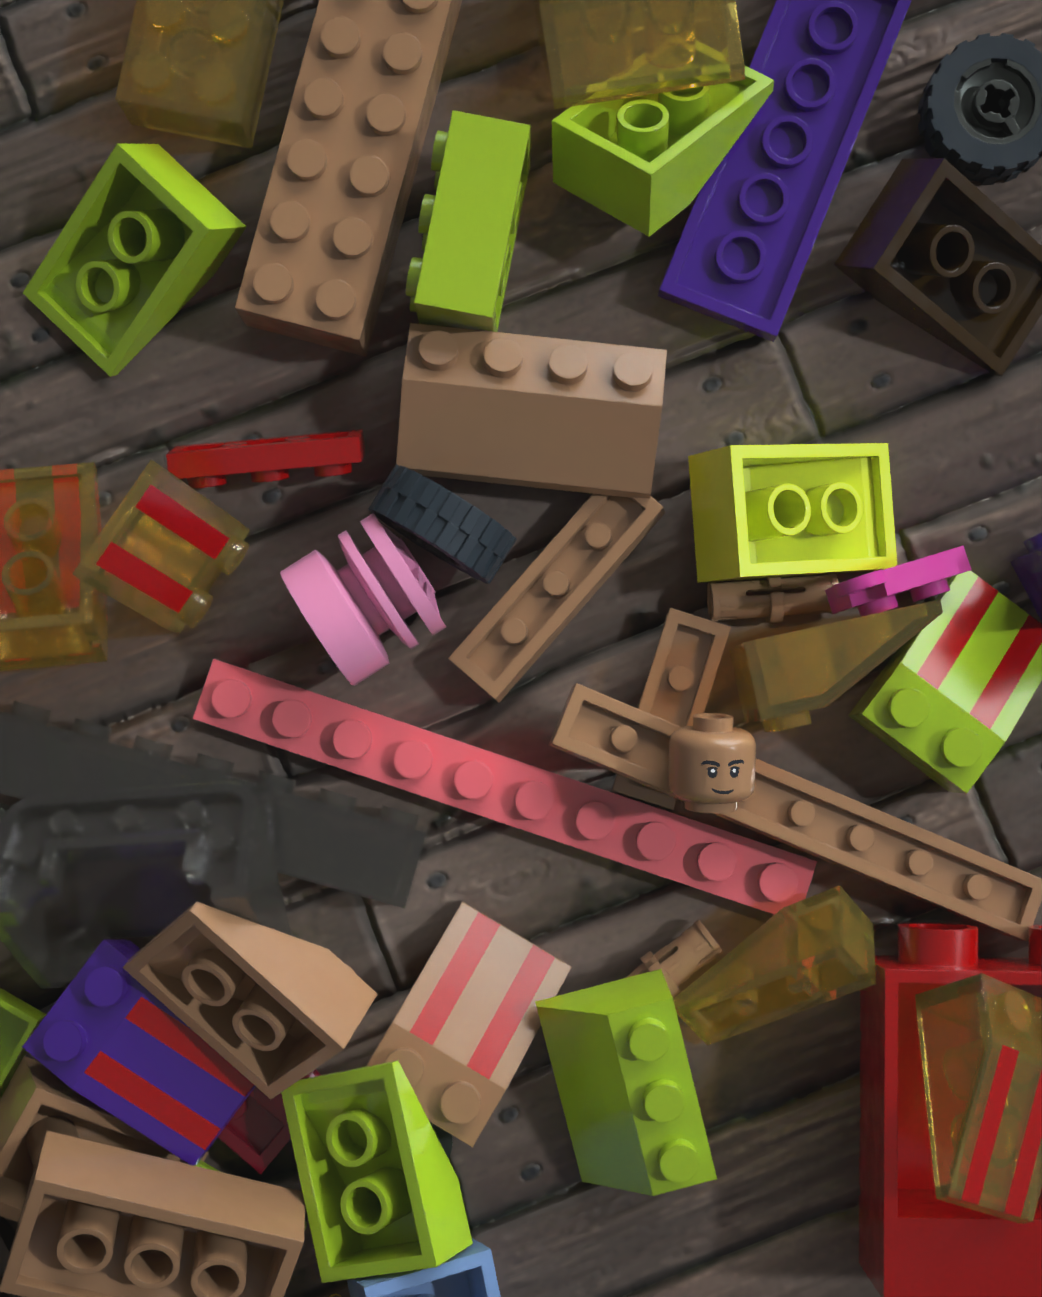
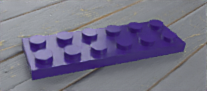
(779, 177)

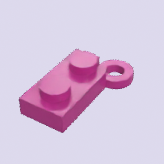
(877, 590)

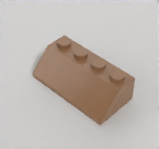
(530, 410)
(149, 1228)

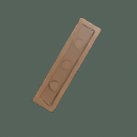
(554, 590)

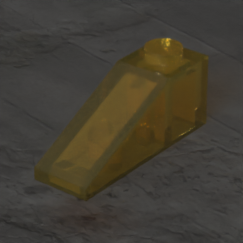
(784, 967)

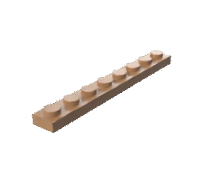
(814, 820)

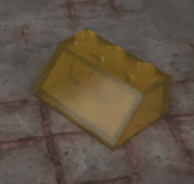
(636, 47)

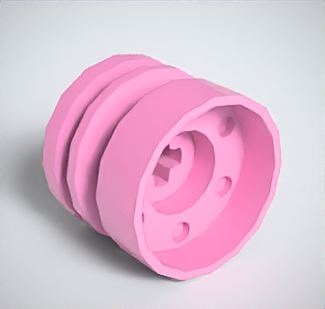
(363, 599)

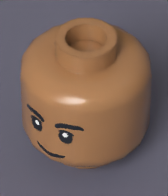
(712, 764)

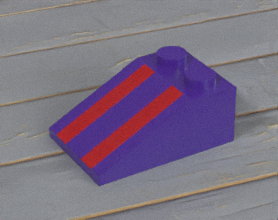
(138, 1057)

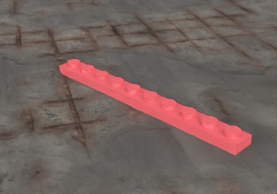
(503, 789)

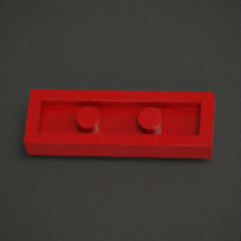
(267, 458)

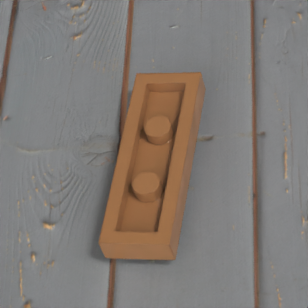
(678, 682)

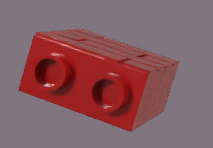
(905, 1234)

